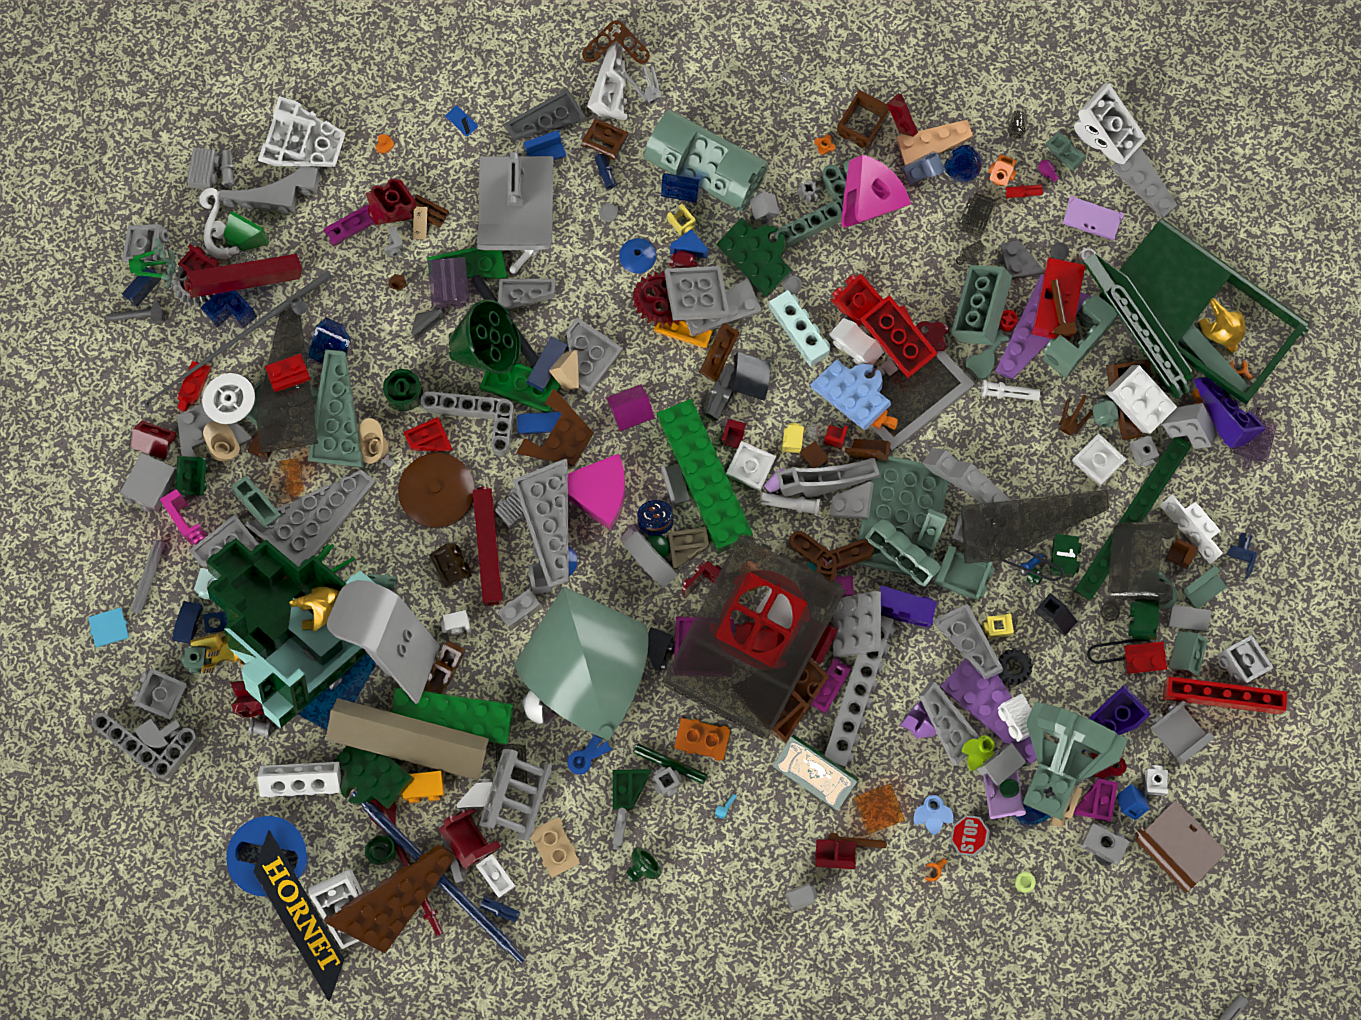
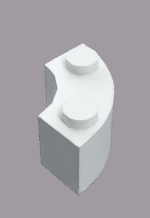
(856, 342)

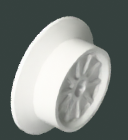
(228, 398)

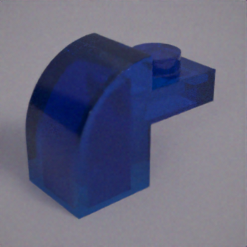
(1031, 818)

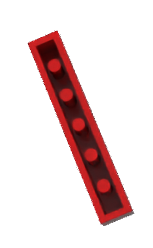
(1225, 695)

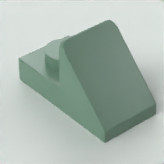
(931, 529)

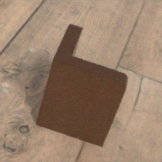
(813, 455)
(1181, 553)

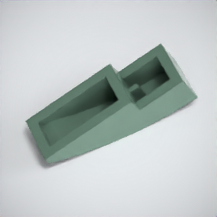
(255, 501)

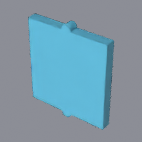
(108, 627)

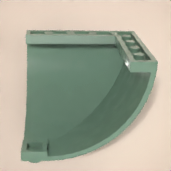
(585, 662)

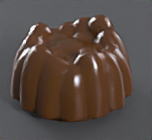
(397, 282)

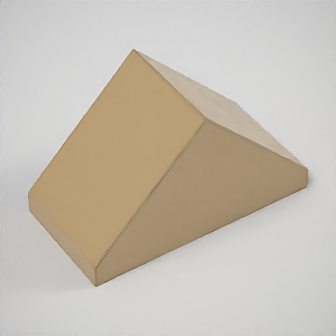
(566, 370)

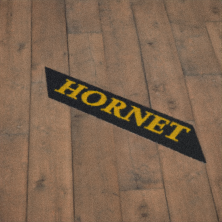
(299, 915)

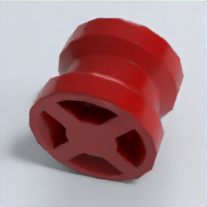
(1009, 317)

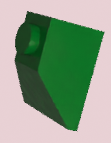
(244, 233)

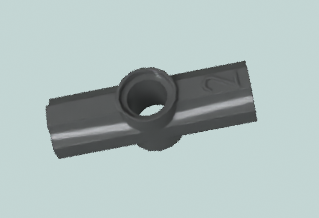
(720, 394)

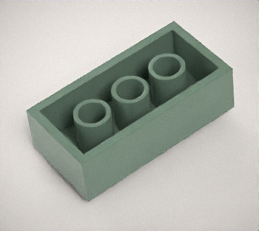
(981, 304)

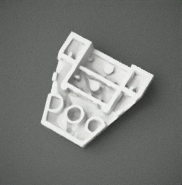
(300, 138)

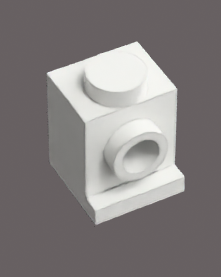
(456, 623)
(1151, 787)

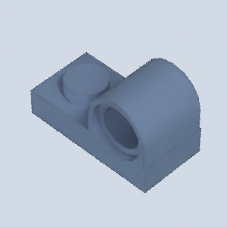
(926, 166)

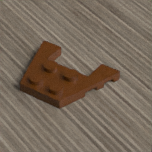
(566, 439)

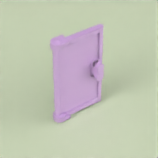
(1093, 216)
(1000, 805)

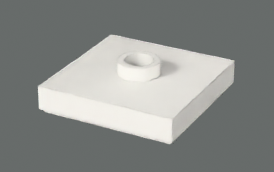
(1099, 459)
(750, 466)

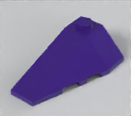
(1230, 421)

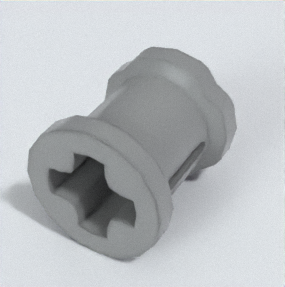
(260, 727)

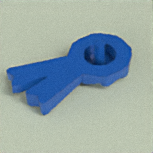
(580, 761)

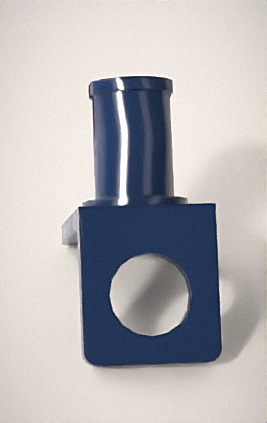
(1242, 552)
(221, 616)

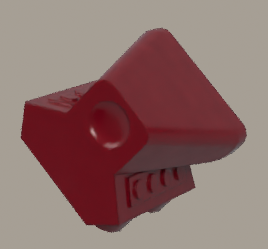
(390, 202)
(245, 704)

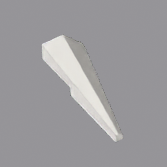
(608, 90)

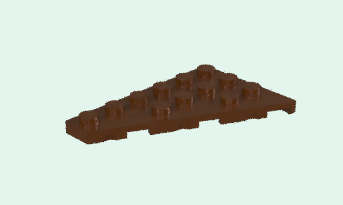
(384, 912)

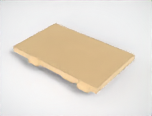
(554, 847)

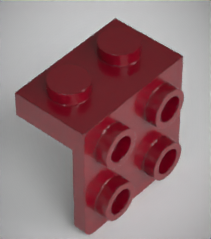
(703, 570)

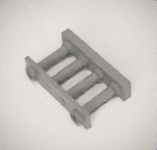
(497, 794)

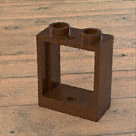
(871, 104)

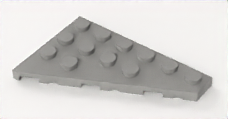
(314, 518)

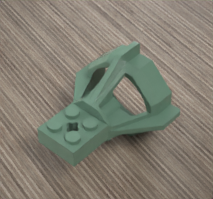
(1062, 763)

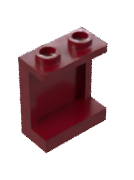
(466, 839)

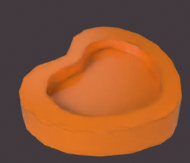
(384, 144)

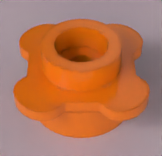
(824, 149)

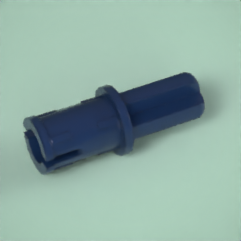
(605, 171)
(499, 909)

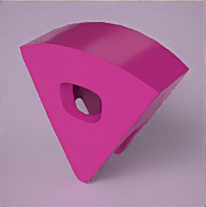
(871, 191)
(599, 490)

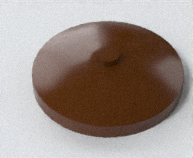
(436, 490)

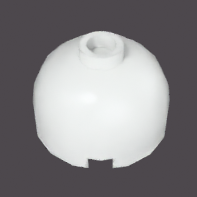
(537, 710)

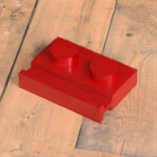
(287, 372)
(1145, 657)

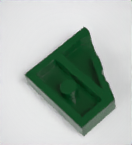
(628, 787)

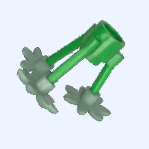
(137, 264)

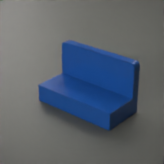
(546, 145)

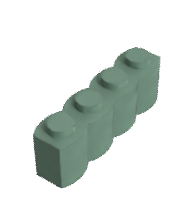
(906, 555)

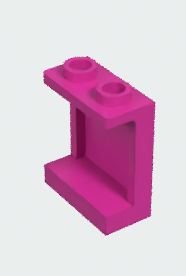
(173, 504)

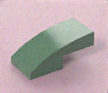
(1065, 152)

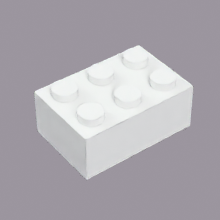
(1141, 399)

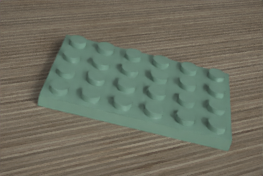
(903, 499)

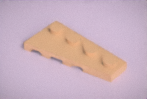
(933, 139)

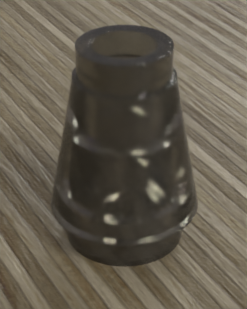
(1017, 125)

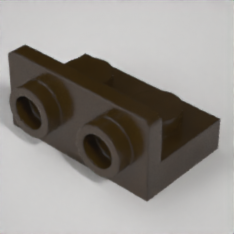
(450, 564)

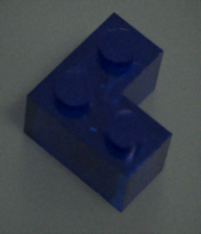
(228, 304)

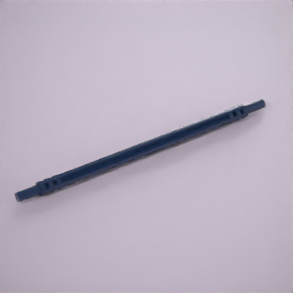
(496, 934)

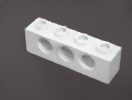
(308, 773)

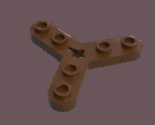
(841, 557)

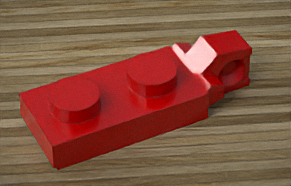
(192, 386)

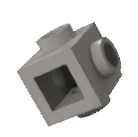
(666, 774)

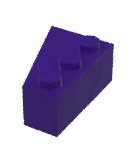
(907, 607)

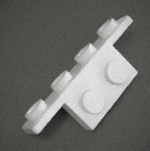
(1195, 526)

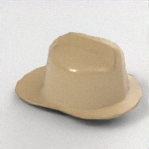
(220, 441)
(372, 442)

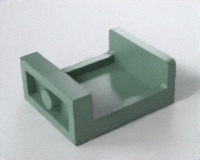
(963, 577)

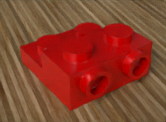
(855, 297)

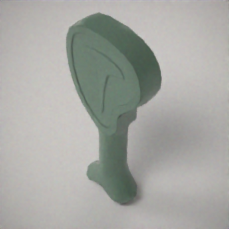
(984, 363)

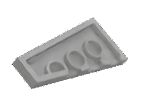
(741, 305)
(947, 721)

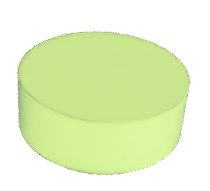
(1025, 882)

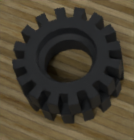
(1025, 664)

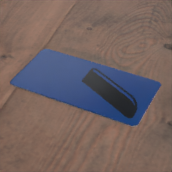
(461, 120)

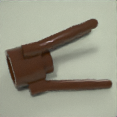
(1069, 424)

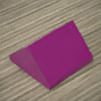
(630, 407)

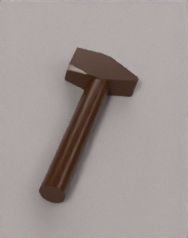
(1064, 328)

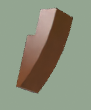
(444, 668)

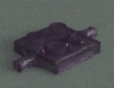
(1260, 446)

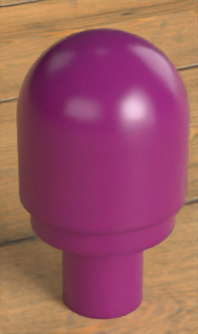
(1048, 170)

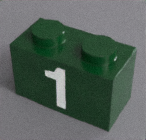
(1064, 554)

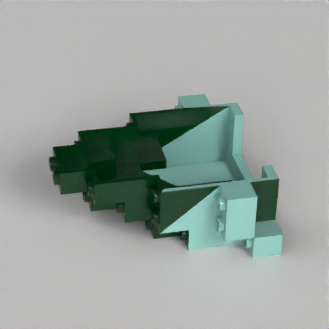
(269, 631)

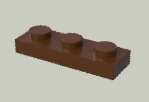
(719, 352)

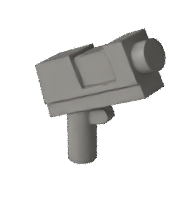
(620, 829)

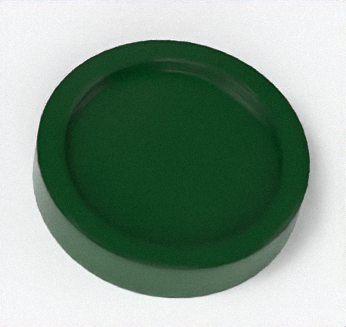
(1009, 788)

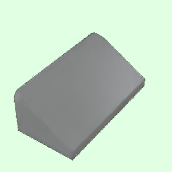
(1189, 618)

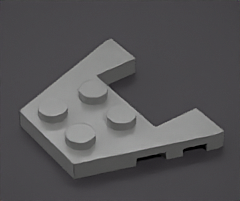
(191, 427)

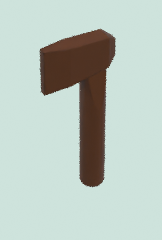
(860, 842)

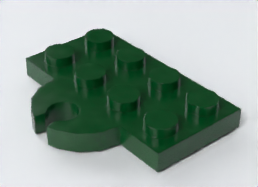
(757, 255)
(372, 776)

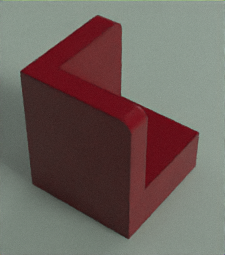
(733, 433)

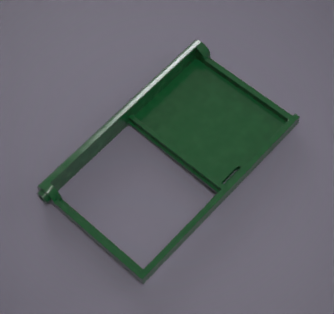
(1177, 285)

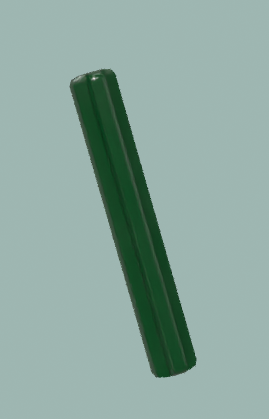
(666, 762)

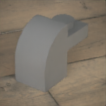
(155, 737)

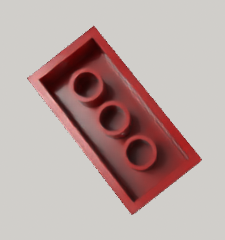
(898, 337)

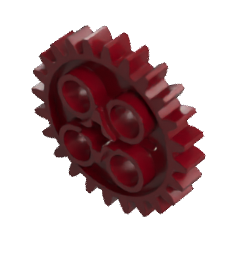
(659, 300)

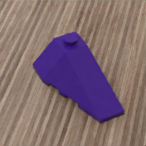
(1121, 712)

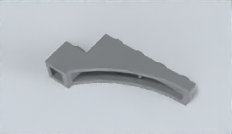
(276, 196)
(963, 475)
(825, 480)

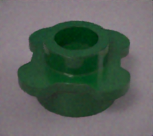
(1034, 579)

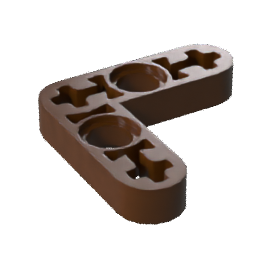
(619, 37)

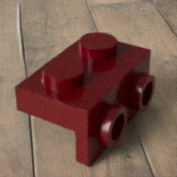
(902, 116)
(196, 260)

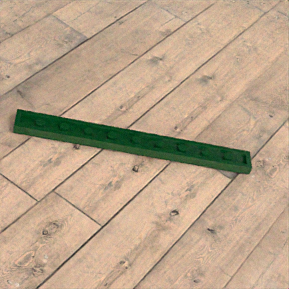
(1135, 513)

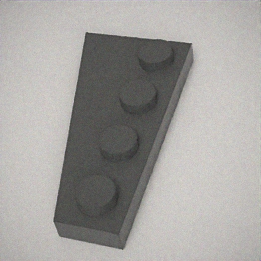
(547, 116)

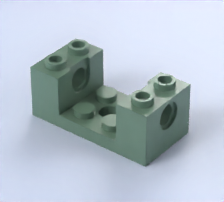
(1095, 315)

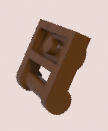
(607, 134)

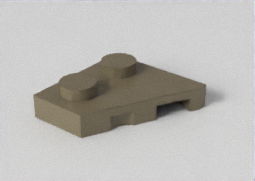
(687, 545)

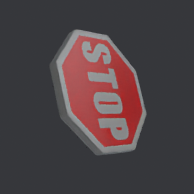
(970, 835)

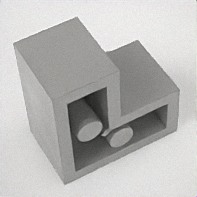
(1193, 422)

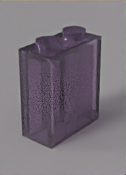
(449, 282)

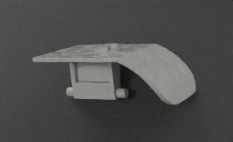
(515, 202)
(387, 632)

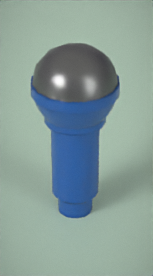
(1029, 565)

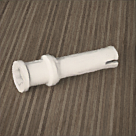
(1033, 394)
(800, 504)

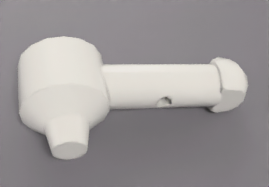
(519, 263)

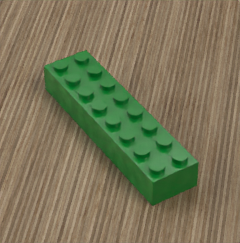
(703, 475)

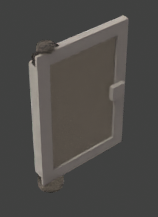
(922, 396)

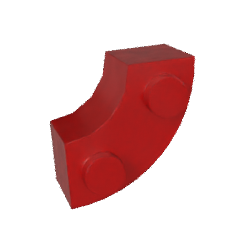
(765, 640)

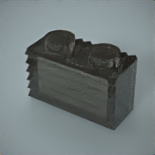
(977, 215)

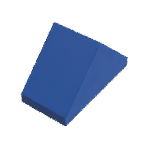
(691, 243)

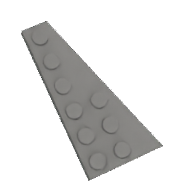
(545, 507)

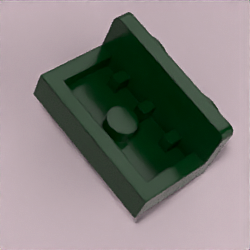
(191, 475)

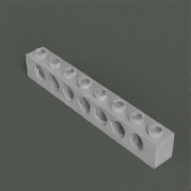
(863, 702)

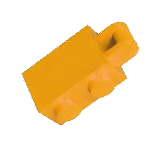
(425, 786)

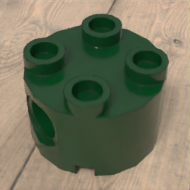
(403, 390)
(1145, 619)

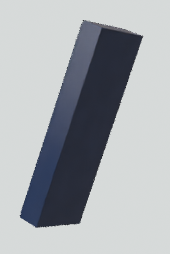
(540, 374)

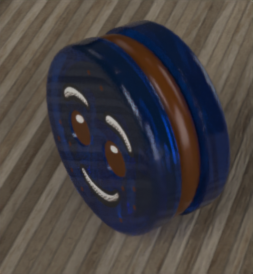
(655, 517)

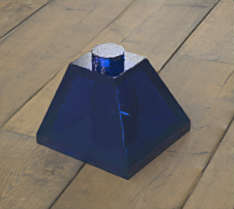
(328, 336)

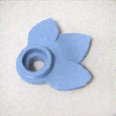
(933, 817)

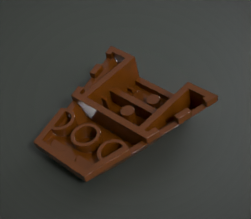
(800, 700)

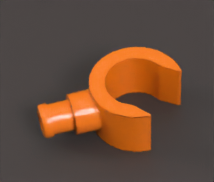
(1244, 372)
(938, 866)

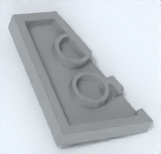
(525, 291)

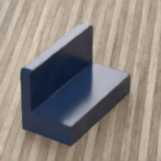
(140, 288)

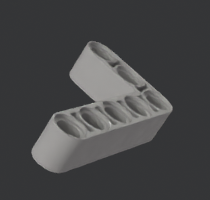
(476, 412)
(142, 749)

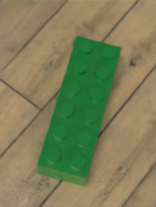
(462, 713)

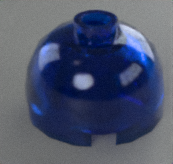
(964, 164)

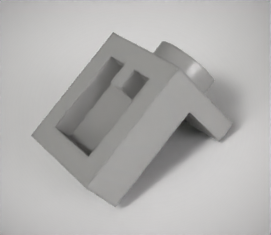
(396, 246)

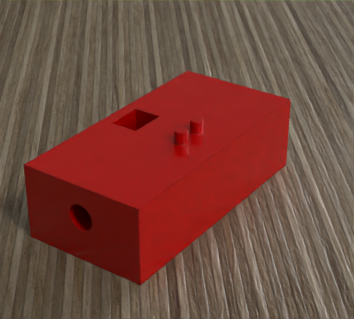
(1070, 282)

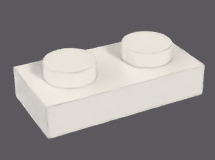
(495, 876)

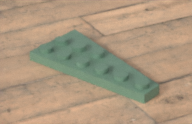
(336, 416)

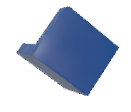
(1133, 802)

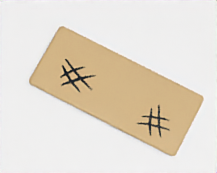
(420, 223)

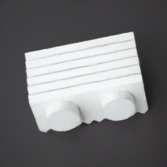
(1015, 714)

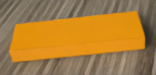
(682, 333)

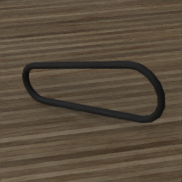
(1035, 573)

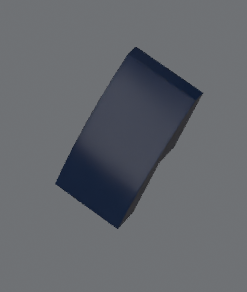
(187, 622)

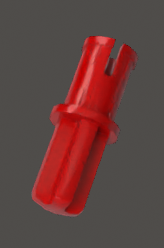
(1023, 191)

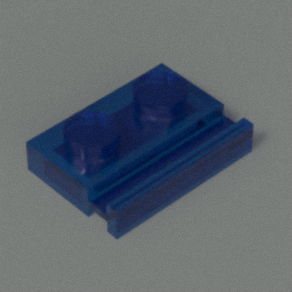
(680, 187)

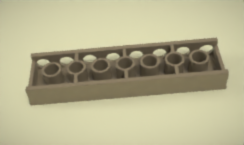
(407, 739)

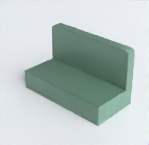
(1204, 588)
(1188, 653)

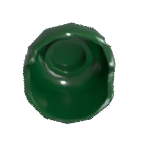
(660, 544)
(380, 850)

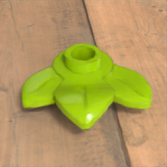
(976, 753)

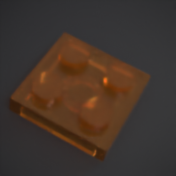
(879, 809)

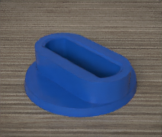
(254, 833)

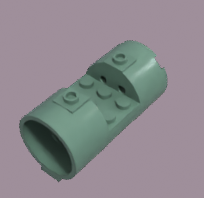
(699, 154)

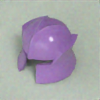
(919, 722)

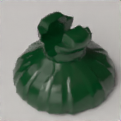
(643, 865)

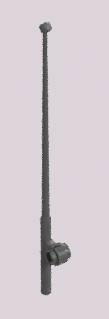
(297, 304)

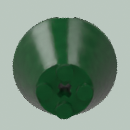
(486, 339)

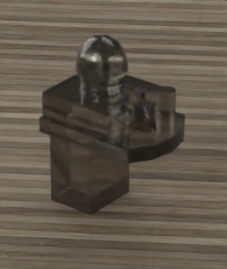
(969, 252)

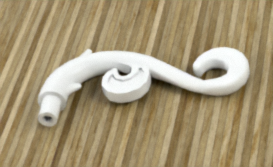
(211, 225)

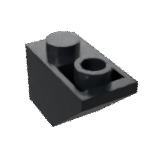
(1056, 614)
(658, 646)

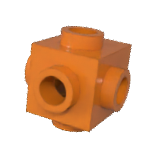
(1002, 170)

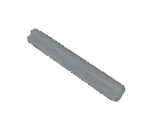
(147, 576)

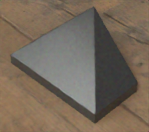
(425, 321)

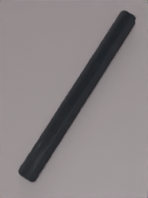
(487, 294)

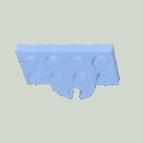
(853, 392)

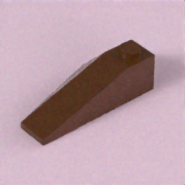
(1114, 371)

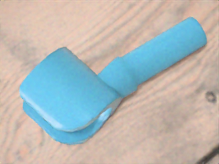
(721, 812)

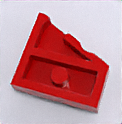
(428, 437)

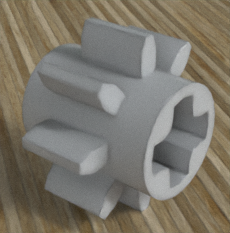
(808, 196)

